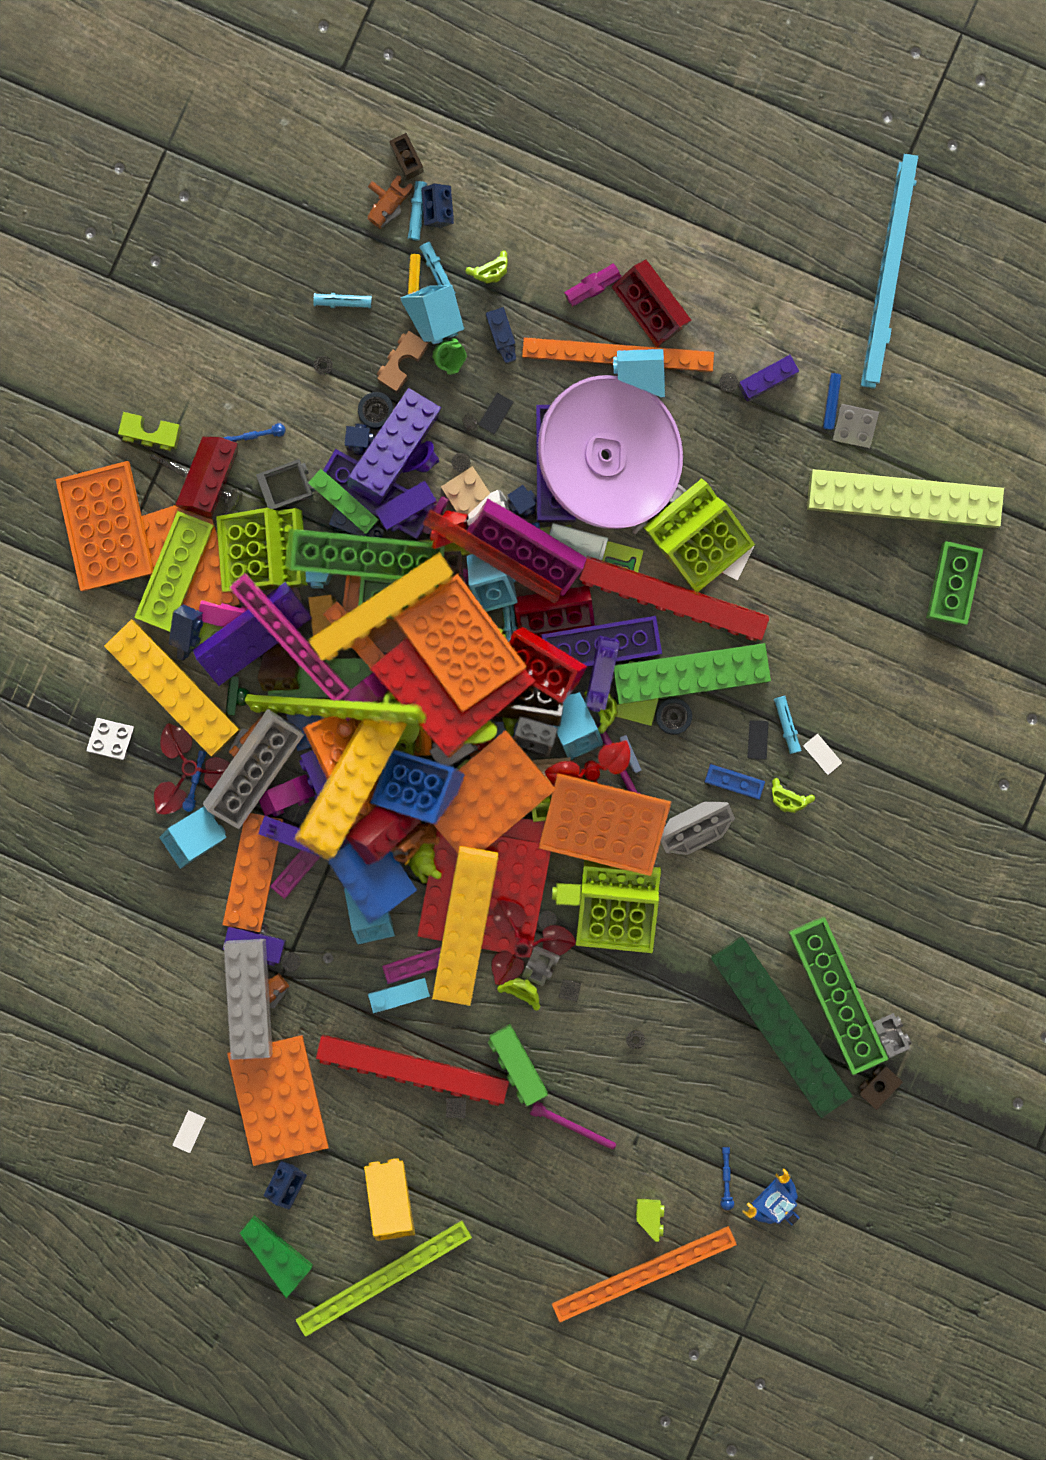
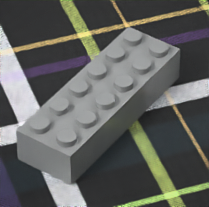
(253, 769)
(248, 999)

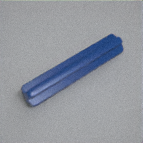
(832, 401)

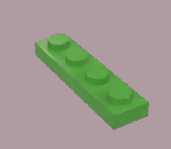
(343, 501)

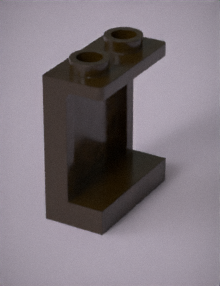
(278, 670)

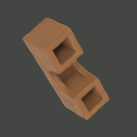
(410, 347)

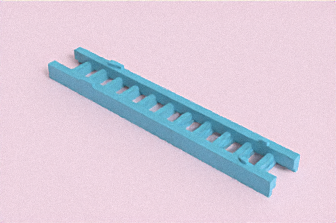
(879, 329)

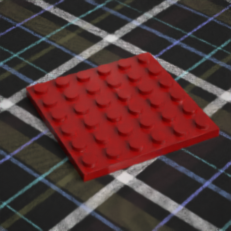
(415, 684)
(517, 879)

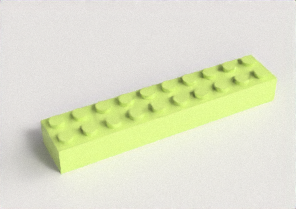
(905, 498)

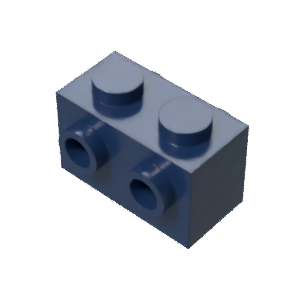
(437, 205)
(358, 438)
(522, 502)
(285, 1185)

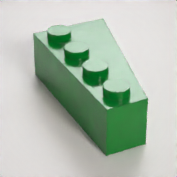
(278, 1258)

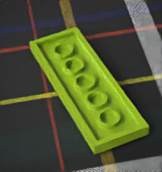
(174, 570)

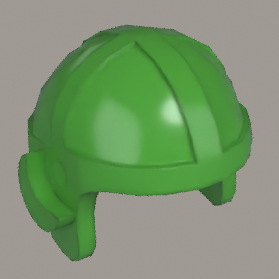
(449, 355)

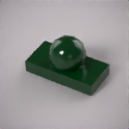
(235, 696)

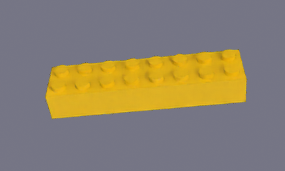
(380, 606)
(172, 688)
(349, 786)
(465, 925)

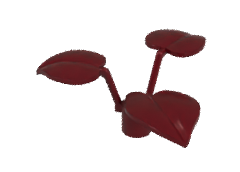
(173, 743)
(508, 917)

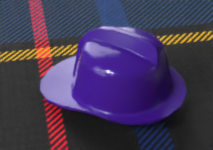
(423, 458)

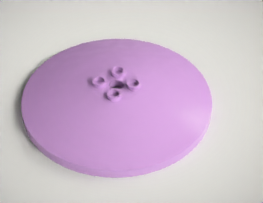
(640, 444)

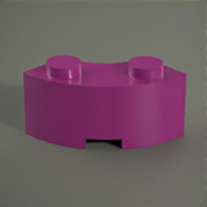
(367, 691)
(286, 795)

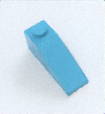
(398, 995)

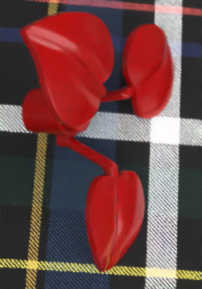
(612, 757)

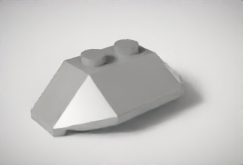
(697, 827)

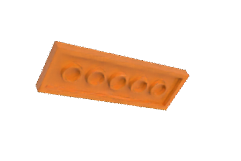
(251, 877)

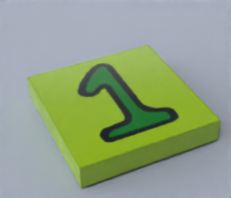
(623, 556)

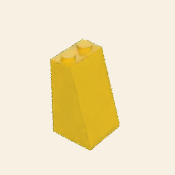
(389, 1200)

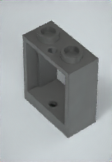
(262, 479)
(535, 733)

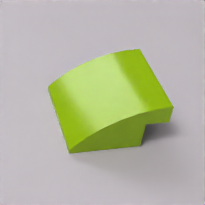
(699, 535)
(257, 545)
(618, 908)

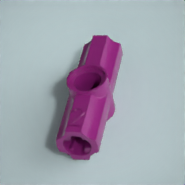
(592, 285)

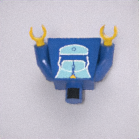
(775, 1202)

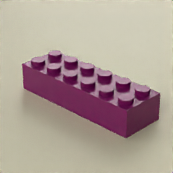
(527, 545)

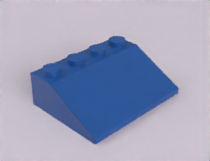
(416, 787)
(374, 886)

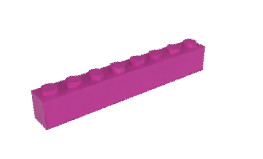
(289, 637)

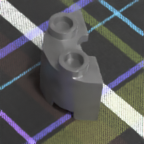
(539, 965)
(891, 1035)

